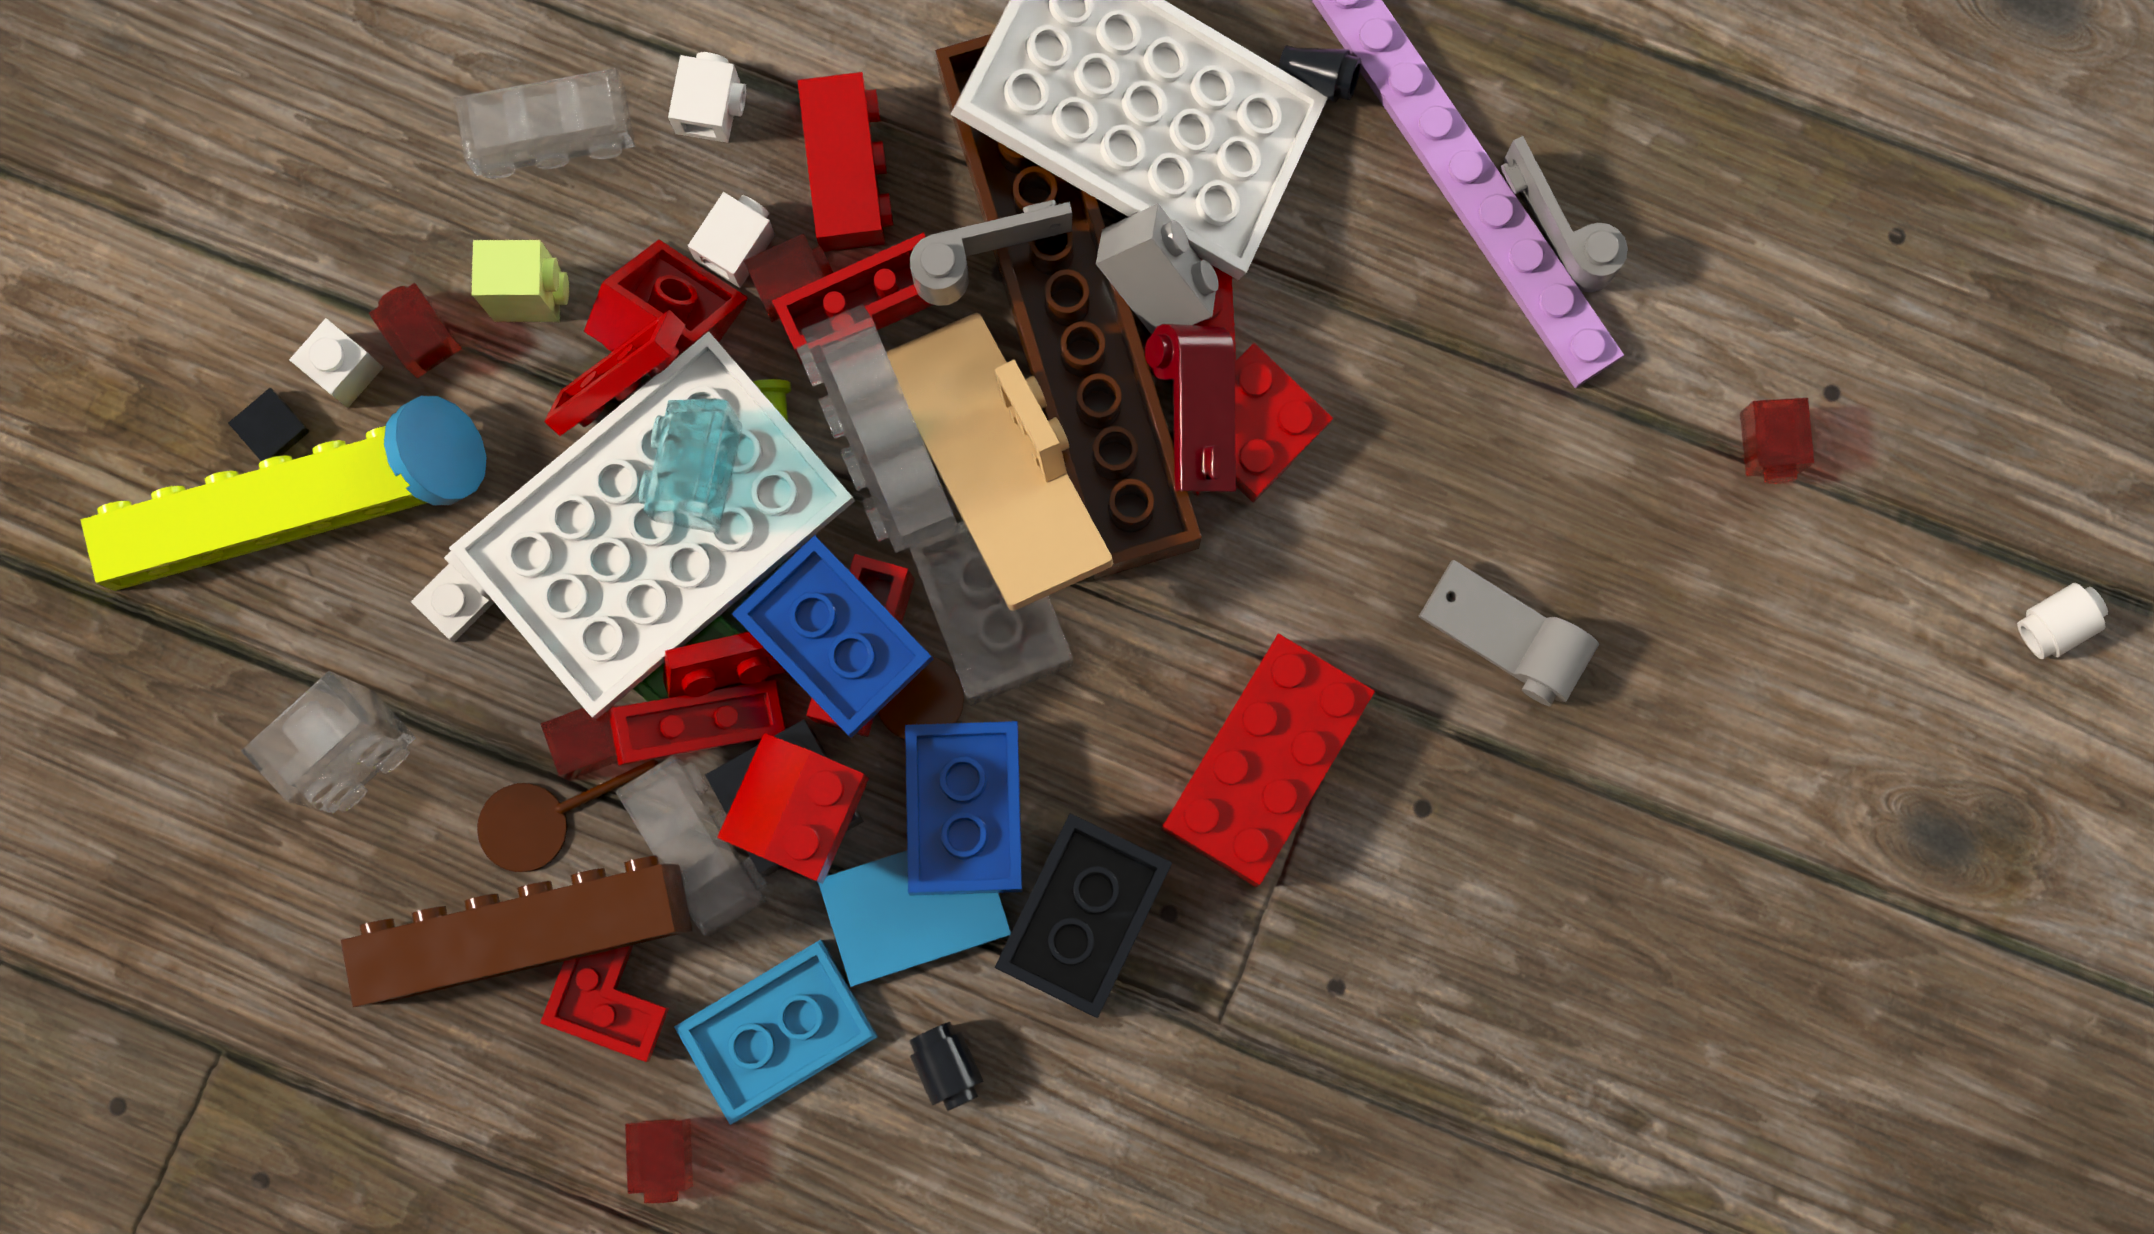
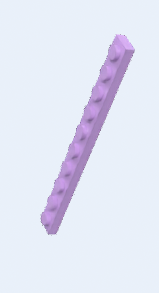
(1473, 187)

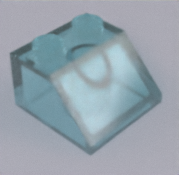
(691, 464)

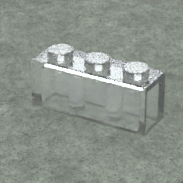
(545, 123)
(684, 831)

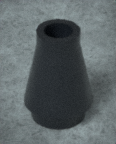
(1325, 70)

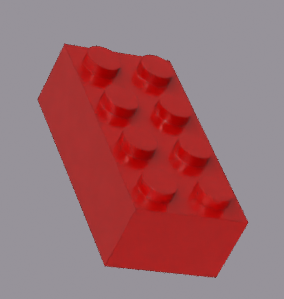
(1267, 760)

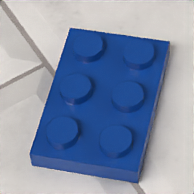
(832, 636)
(963, 808)

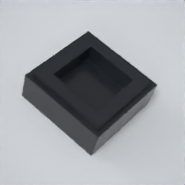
(269, 426)

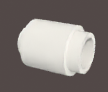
(2063, 621)

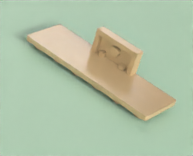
(999, 460)

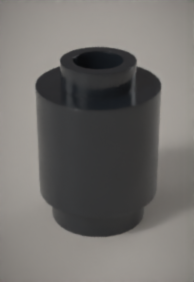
(945, 1066)

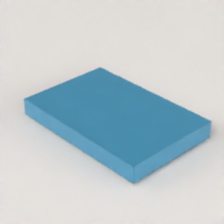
(890, 931)
(775, 1032)

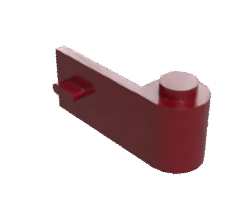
(1204, 402)

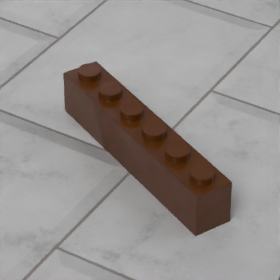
(517, 933)

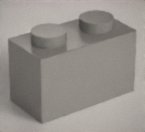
(1157, 270)

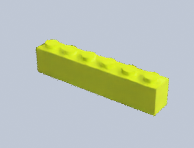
(244, 512)

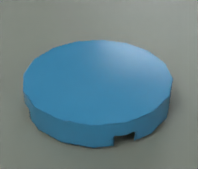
(435, 450)

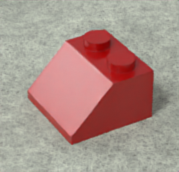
(660, 282)
(793, 807)

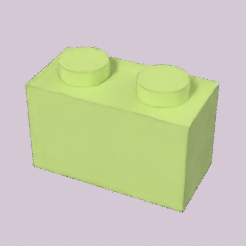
(518, 281)

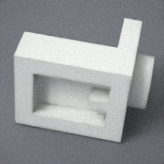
(453, 599)

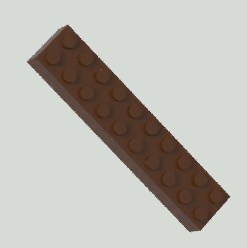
(1080, 348)

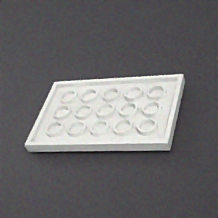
(1146, 114)
(607, 585)

